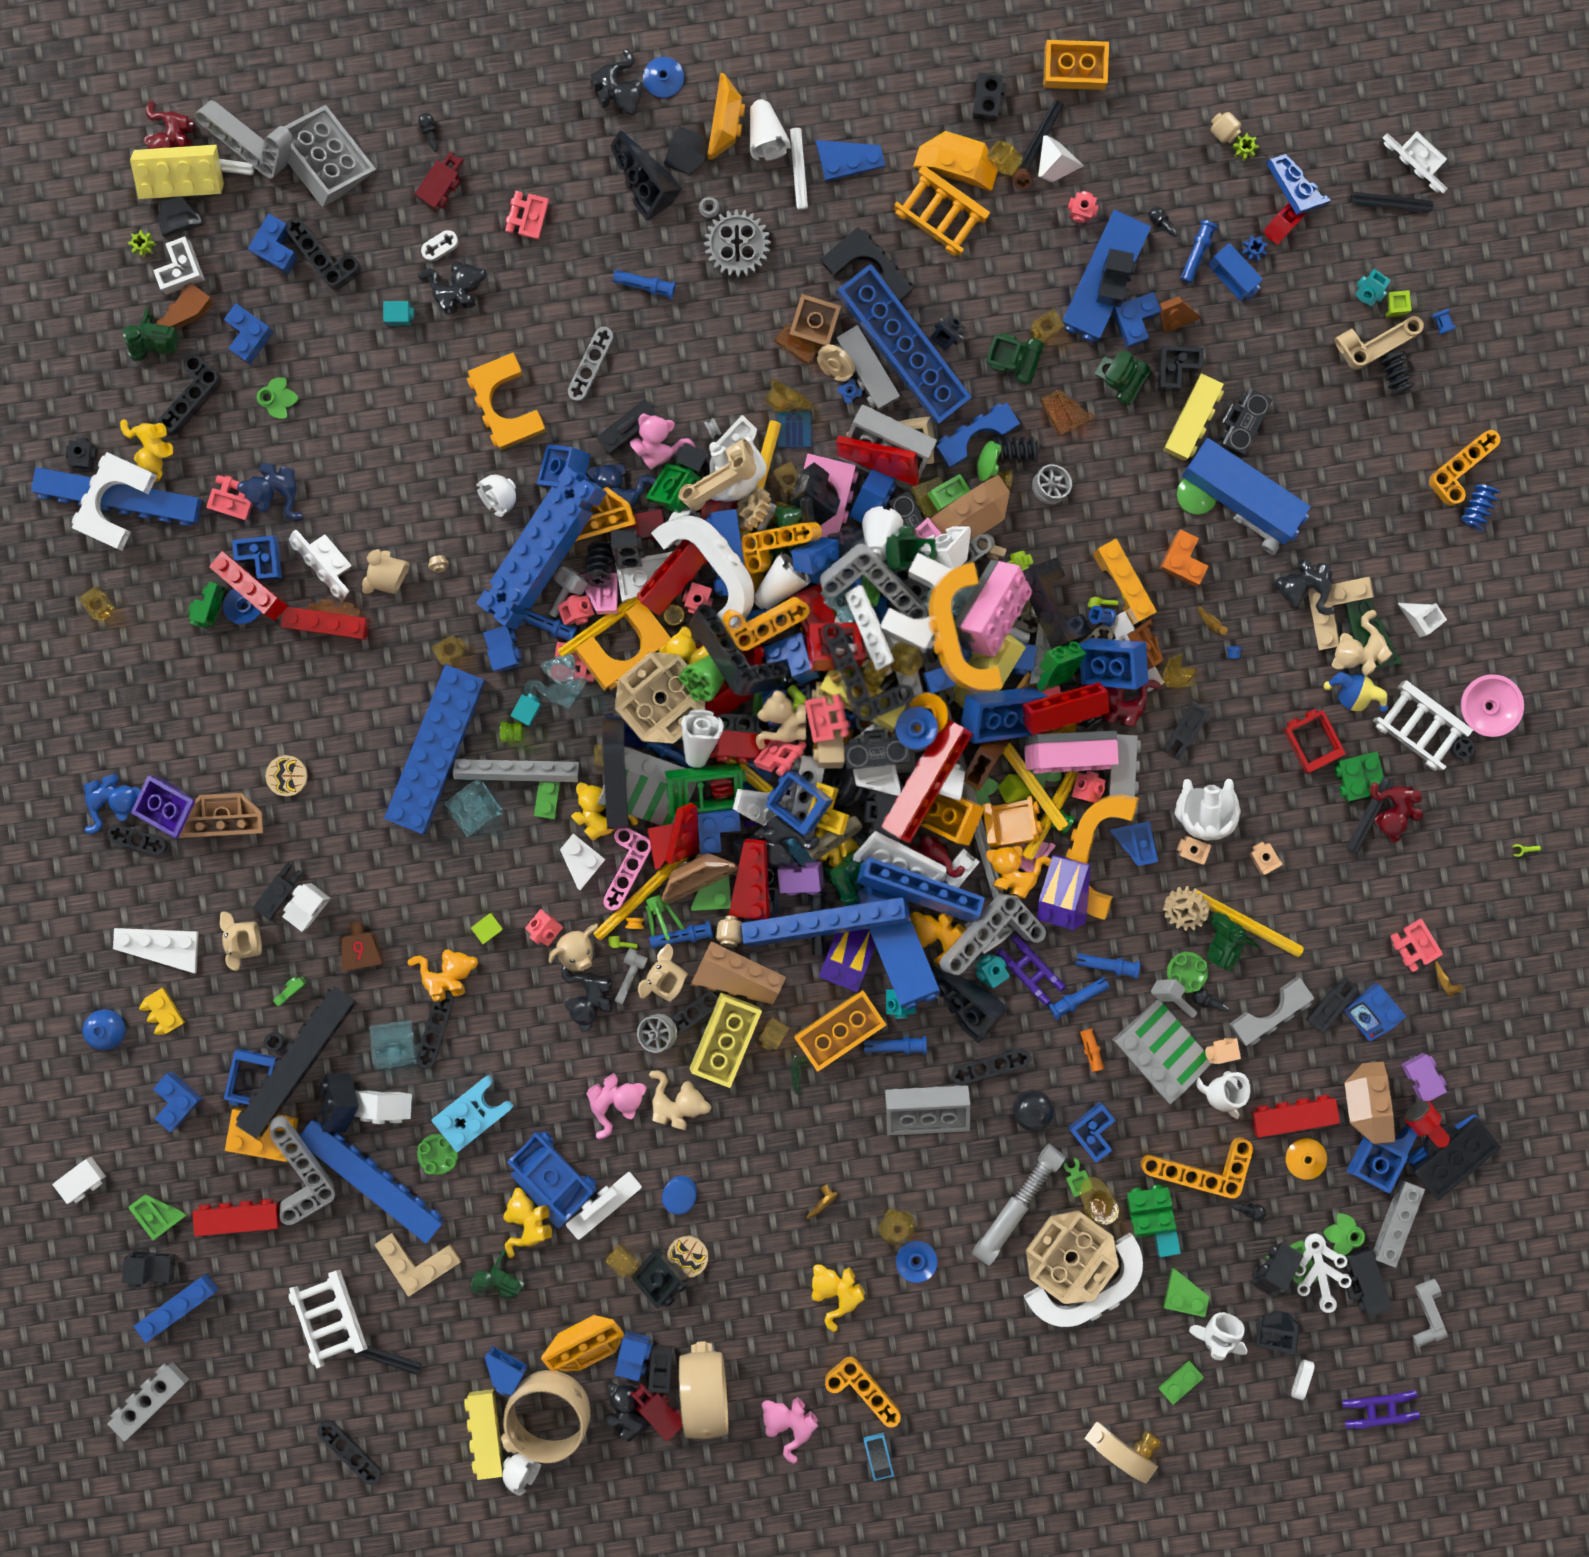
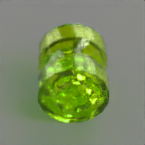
(511, 731)

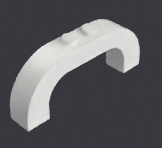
(718, 554)
(1107, 1299)

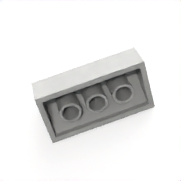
(927, 1110)

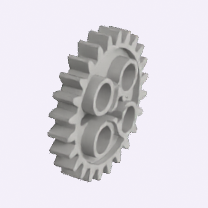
(755, 243)

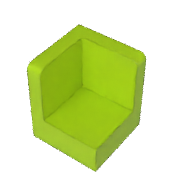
(1398, 304)
(1014, 789)
(487, 928)

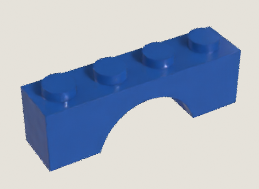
(999, 422)
(176, 1308)

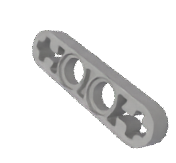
(594, 366)

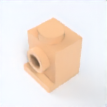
(1202, 850)
(1264, 866)
(1223, 1051)

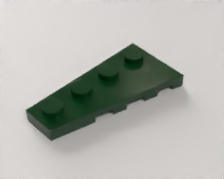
(1355, 611)

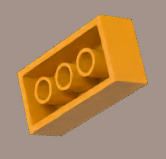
(840, 1030)

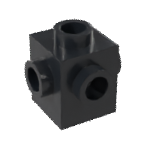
(948, 332)
(81, 453)

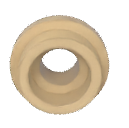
(438, 563)

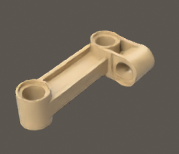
(1350, 344)
(740, 467)

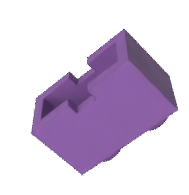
(799, 879)
(1423, 1073)

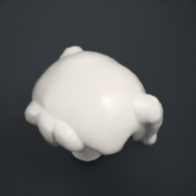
(743, 487)
(1208, 811)

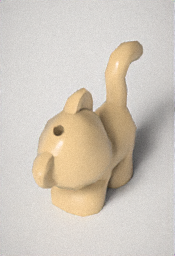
(1352, 653)
(779, 710)
(688, 1103)

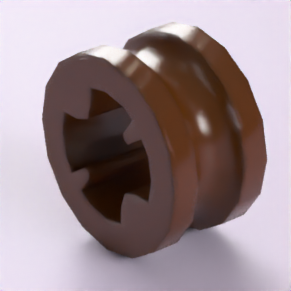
(1022, 173)

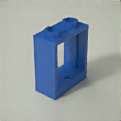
(1235, 272)
(775, 796)
(249, 1056)

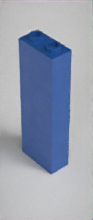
(1084, 313)
(1247, 491)
(902, 957)

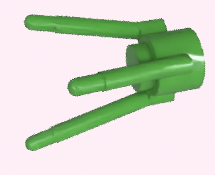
(657, 906)

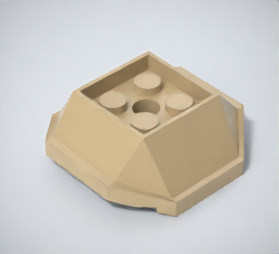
(637, 702)
(1087, 1273)

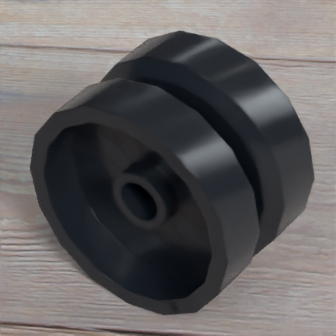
(848, 794)

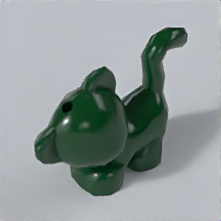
(785, 517)

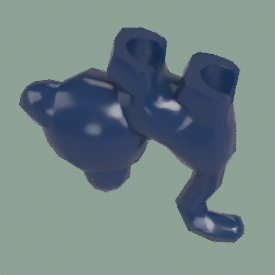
(612, 477)
(261, 489)

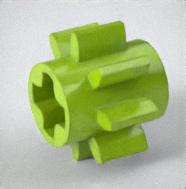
(1247, 151)
(146, 247)
(1021, 560)

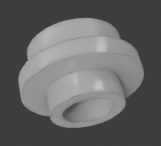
(709, 201)

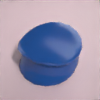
(679, 1195)

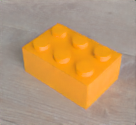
(1076, 64)
(954, 818)
(241, 1142)

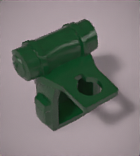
(149, 338)
(1015, 356)
(1124, 376)
(904, 546)
(845, 879)
(1228, 942)
(498, 1281)

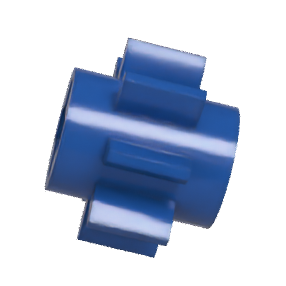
(1256, 243)

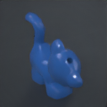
(120, 799)

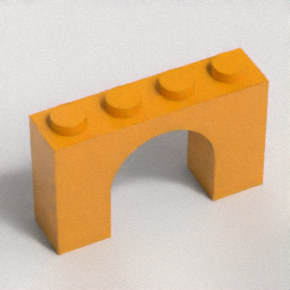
(485, 381)
(1113, 559)
(608, 670)

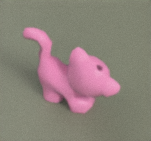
(654, 431)
(625, 1099)
(779, 1418)

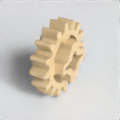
(753, 509)
(1196, 910)

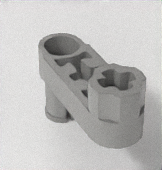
(1426, 1293)

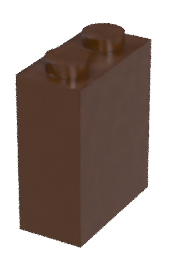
(985, 762)

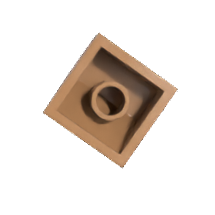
(815, 320)

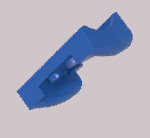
(552, 1176)

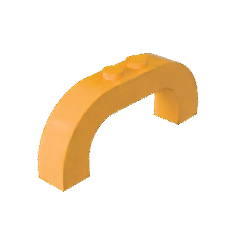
(945, 634)
(1111, 806)

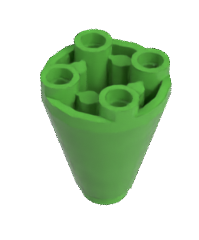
(702, 679)

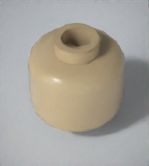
(1225, 127)
(729, 931)

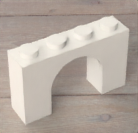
(111, 472)
(916, 631)

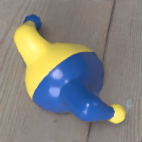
(1357, 691)

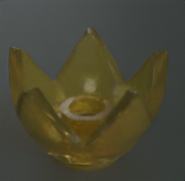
(1176, 676)
(893, 1218)

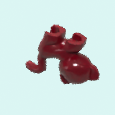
(176, 128)
(1127, 710)
(1394, 821)
(937, 852)

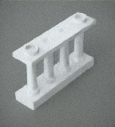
(1425, 705)
(348, 1322)

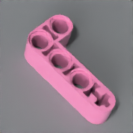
(624, 871)

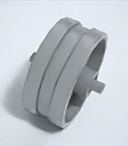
(1051, 484)
(657, 1033)

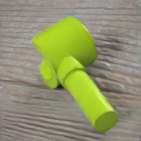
(1097, 601)
(1526, 849)
(614, 942)

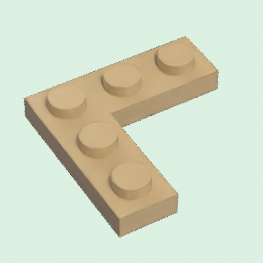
(1341, 593)
(412, 1277)

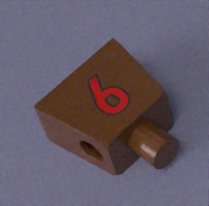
(360, 949)

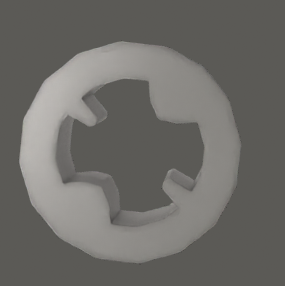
(712, 428)

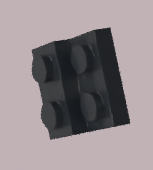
(660, 1279)

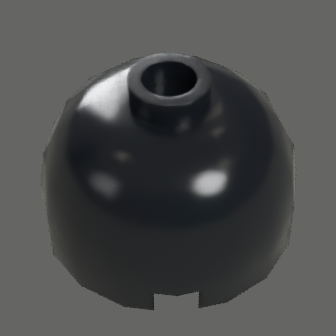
(1033, 1110)

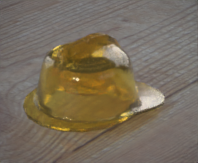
(784, 398)
(1098, 1201)

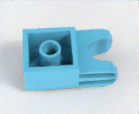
(476, 1113)

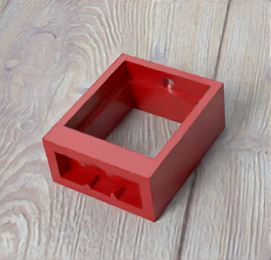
(820, 662)
(1337, 751)

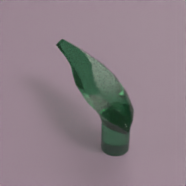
(795, 1070)

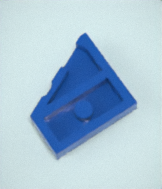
(1137, 842)

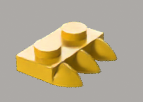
(162, 1011)

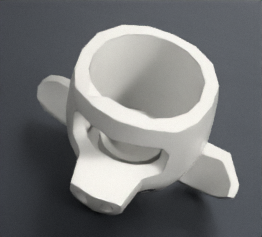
(1225, 1094)
(1221, 1335)

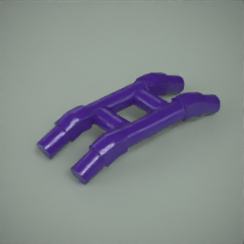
(1031, 982)
(1370, 1403)

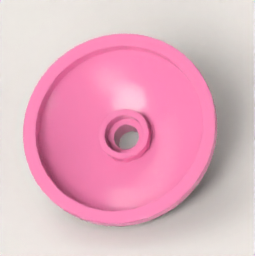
(1505, 701)

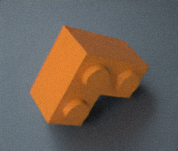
(1178, 560)

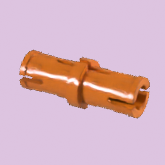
(1092, 1050)

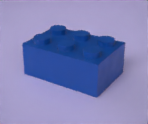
(1114, 663)

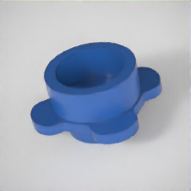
(848, 397)

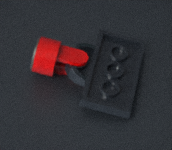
(1449, 1150)

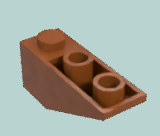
(188, 308)

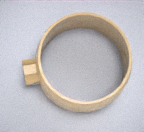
(703, 1392)
(536, 1448)

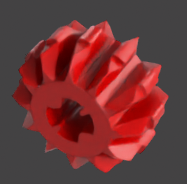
(722, 787)

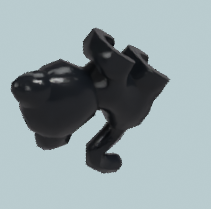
(625, 94)
(464, 280)
(1296, 586)
(777, 850)
(585, 1008)
(625, 1405)

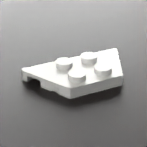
(877, 778)

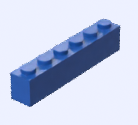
(920, 890)

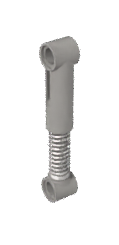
(990, 1245)

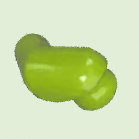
(797, 695)

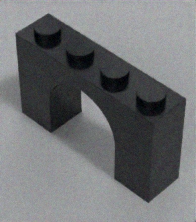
(859, 247)
(1056, 626)

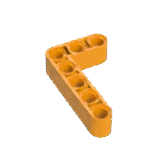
(1202, 1175)

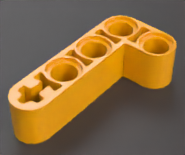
(1465, 463)
(781, 539)
(768, 619)
(866, 1393)

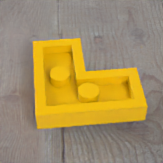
(832, 819)

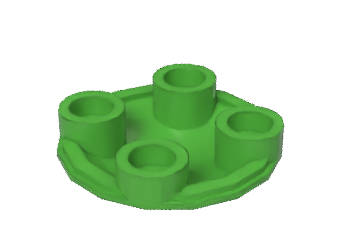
(987, 461)
(1193, 498)
(1188, 970)
(436, 1155)

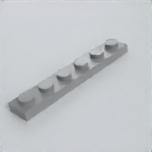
(516, 770)

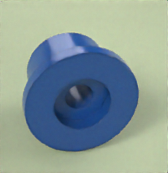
(1234, 651)

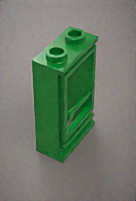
(678, 789)

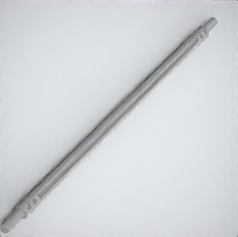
(968, 792)

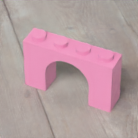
(840, 478)

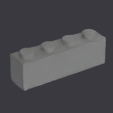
(868, 369)
(1123, 775)

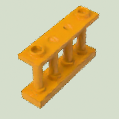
(943, 190)

